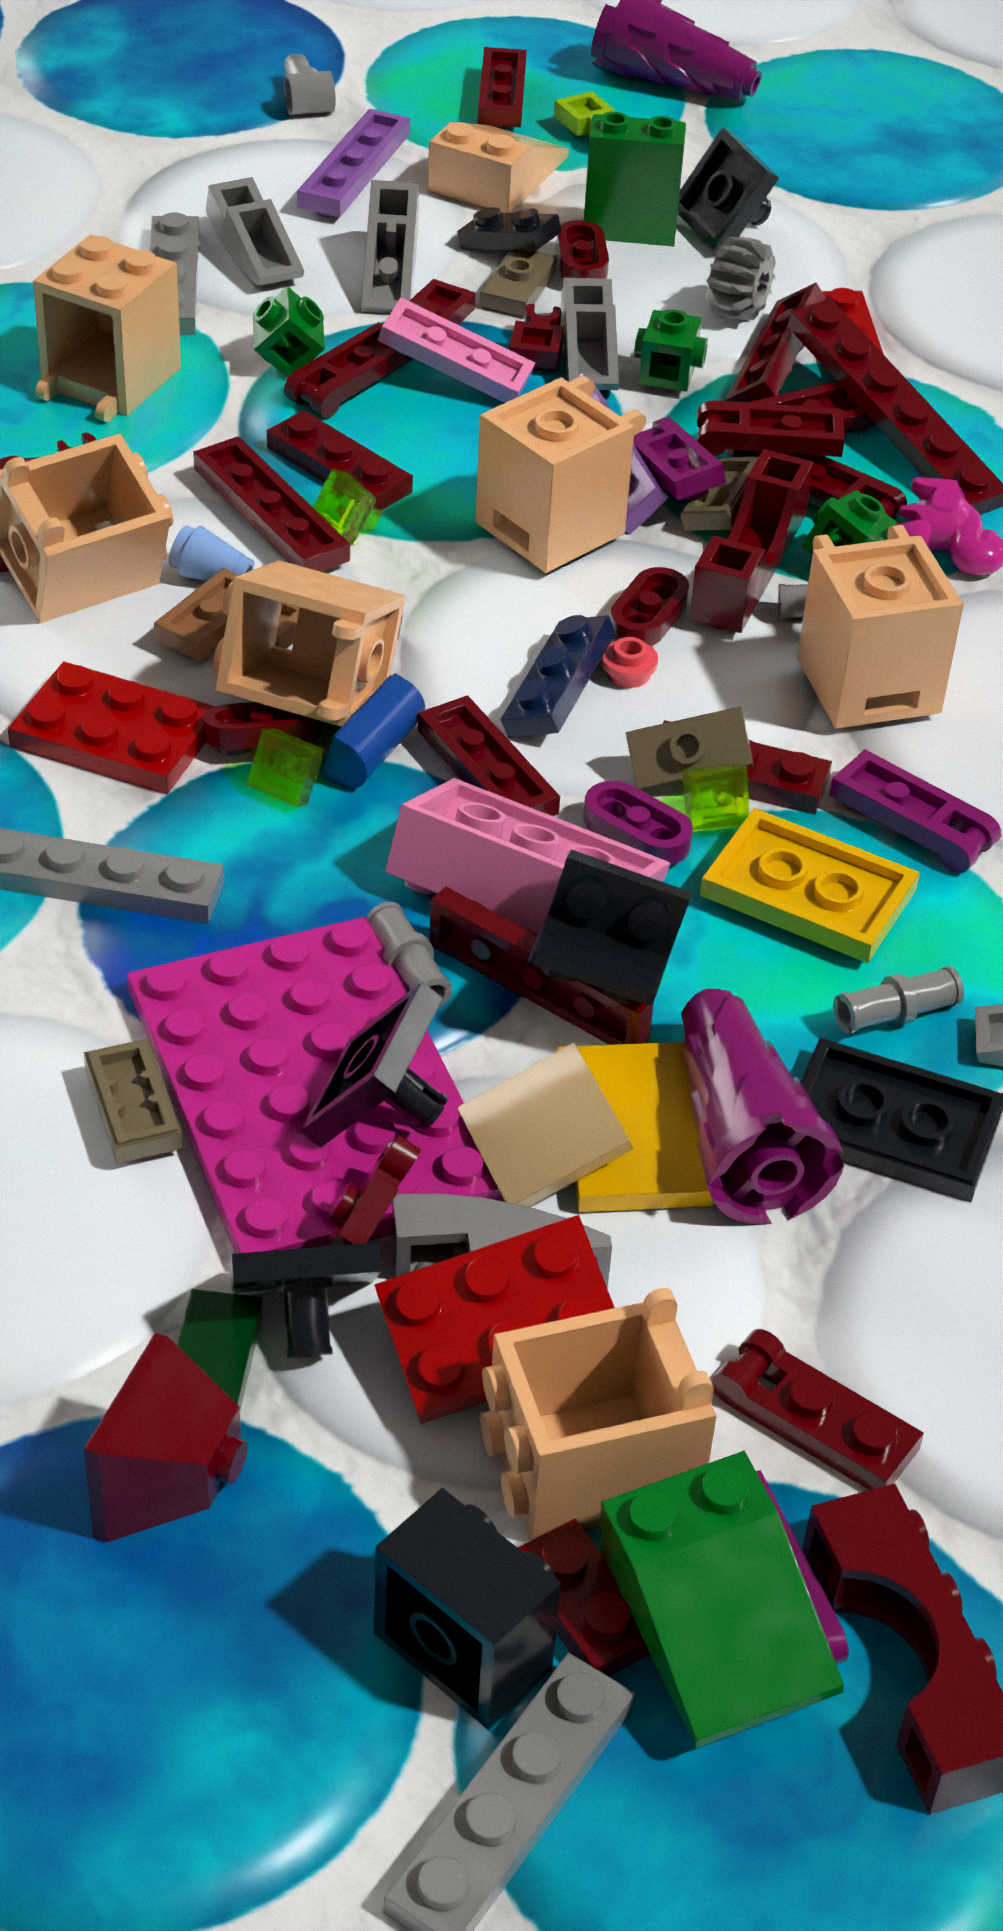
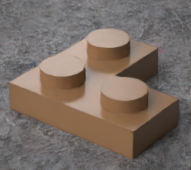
(199, 620)

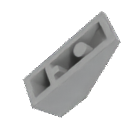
(390, 245)

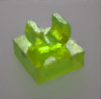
(347, 506)
(285, 767)
(716, 796)

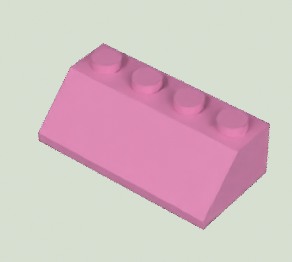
(496, 851)

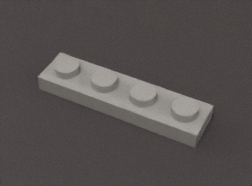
(177, 240)
(109, 876)
(510, 1801)

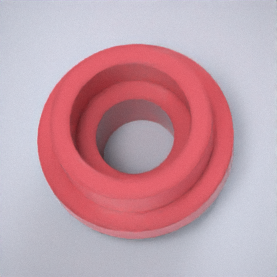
(629, 662)

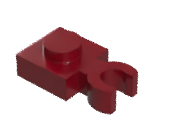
(539, 338)
(362, 1208)

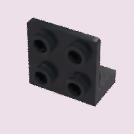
(610, 929)

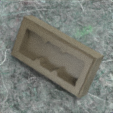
(518, 281)
(721, 503)
(699, 741)
(133, 1101)

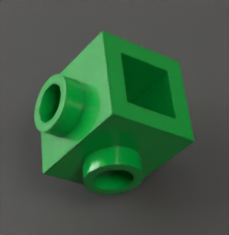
(288, 331)
(670, 349)
(850, 521)

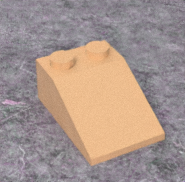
(489, 165)

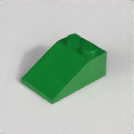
(718, 1598)

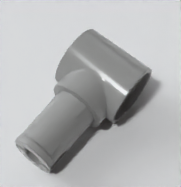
(306, 88)

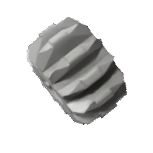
(740, 278)

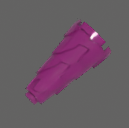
(667, 47)
(752, 1119)

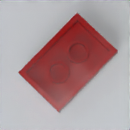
(112, 727)
(451, 1310)

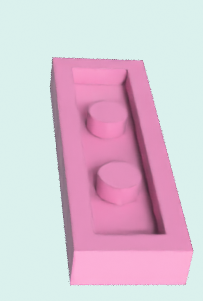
(456, 351)

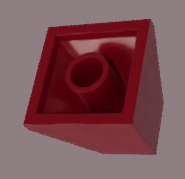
(161, 1445)

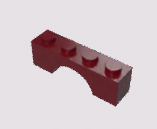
(739, 568)
(879, 1565)

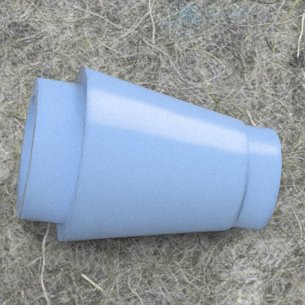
(202, 554)

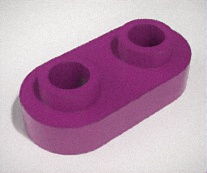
(637, 820)

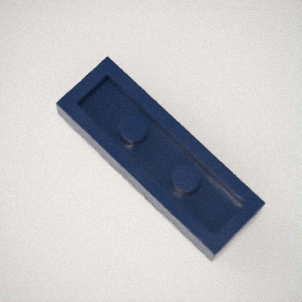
(558, 676)

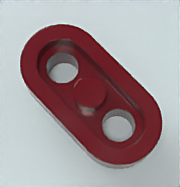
(582, 250)
(650, 605)
(238, 726)

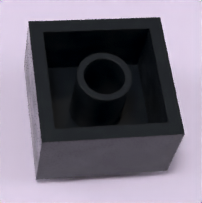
(466, 1606)

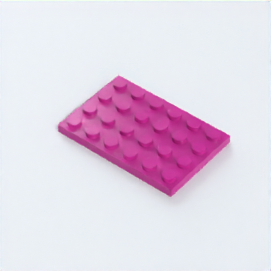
(245, 1058)

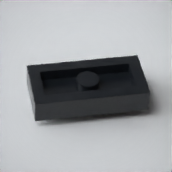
(509, 231)

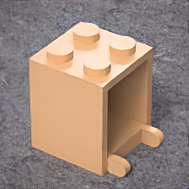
(107, 326)
(555, 472)
(57, 524)
(878, 629)
(339, 645)
(594, 1411)

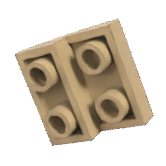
(544, 1128)

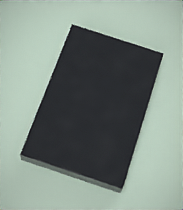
(904, 1118)

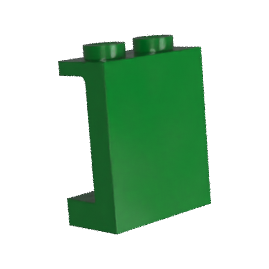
(634, 177)

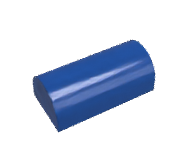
(373, 732)

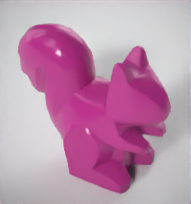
(952, 525)

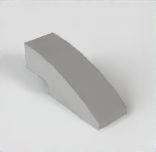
(252, 232)
(590, 331)
(447, 1225)

